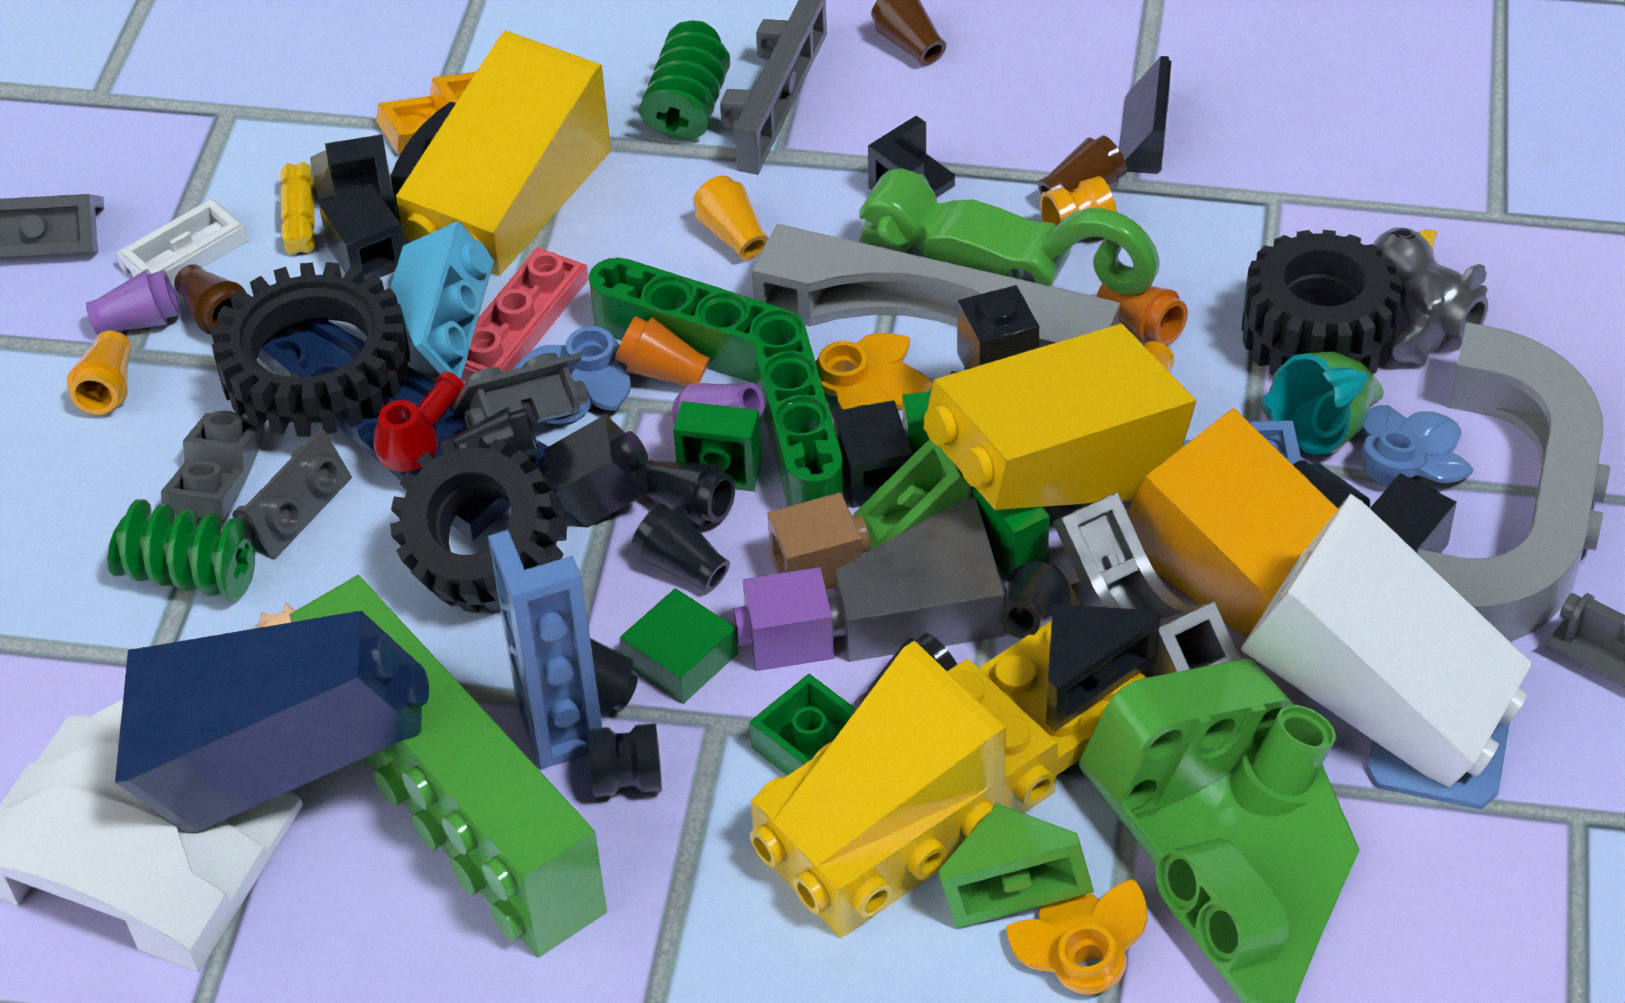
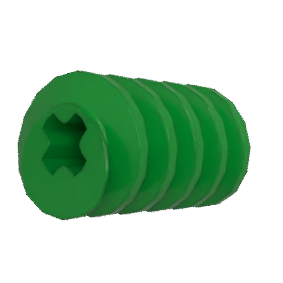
(686, 81)
(182, 550)

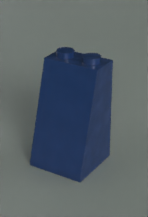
(260, 713)

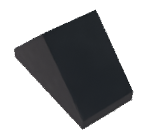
(1094, 655)

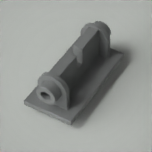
(541, 382)
(294, 494)
(1591, 636)

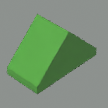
(913, 494)
(1012, 866)

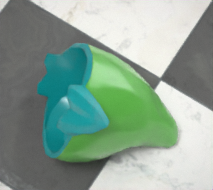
(1324, 398)

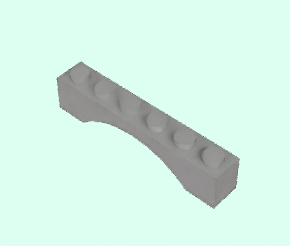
(842, 279)

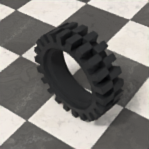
(318, 397)

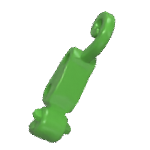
(987, 238)

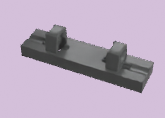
(761, 112)

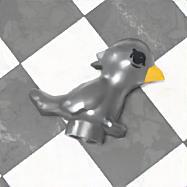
(1435, 295)

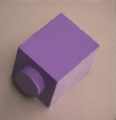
(785, 619)

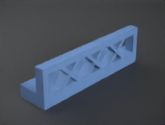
(547, 651)

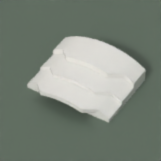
(104, 848)

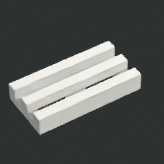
(190, 239)

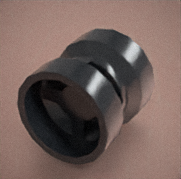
(624, 760)

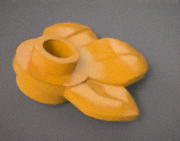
(869, 371)
(1082, 931)

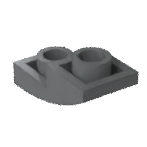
(215, 464)

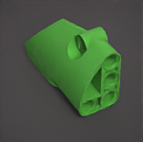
(1233, 812)

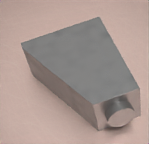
(921, 582)

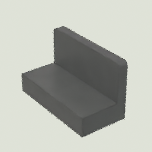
(49, 225)

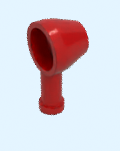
(407, 430)

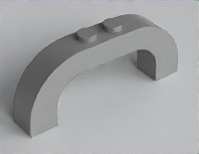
(1557, 409)

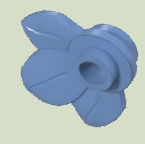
(599, 371)
(1412, 446)

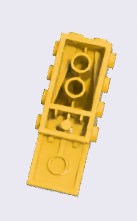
(915, 778)

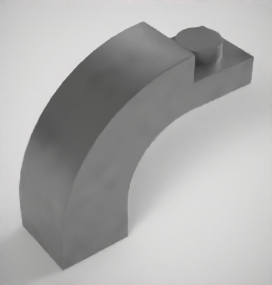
(1119, 575)

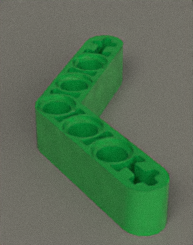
(744, 342)

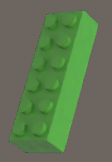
(482, 799)

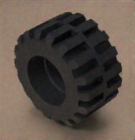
(1320, 298)
(445, 489)

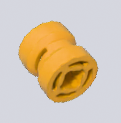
(1090, 193)

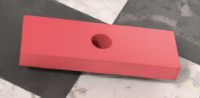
(524, 311)

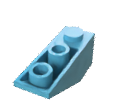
(442, 292)

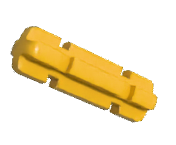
(297, 208)

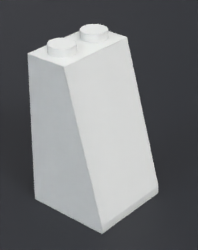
(1391, 648)

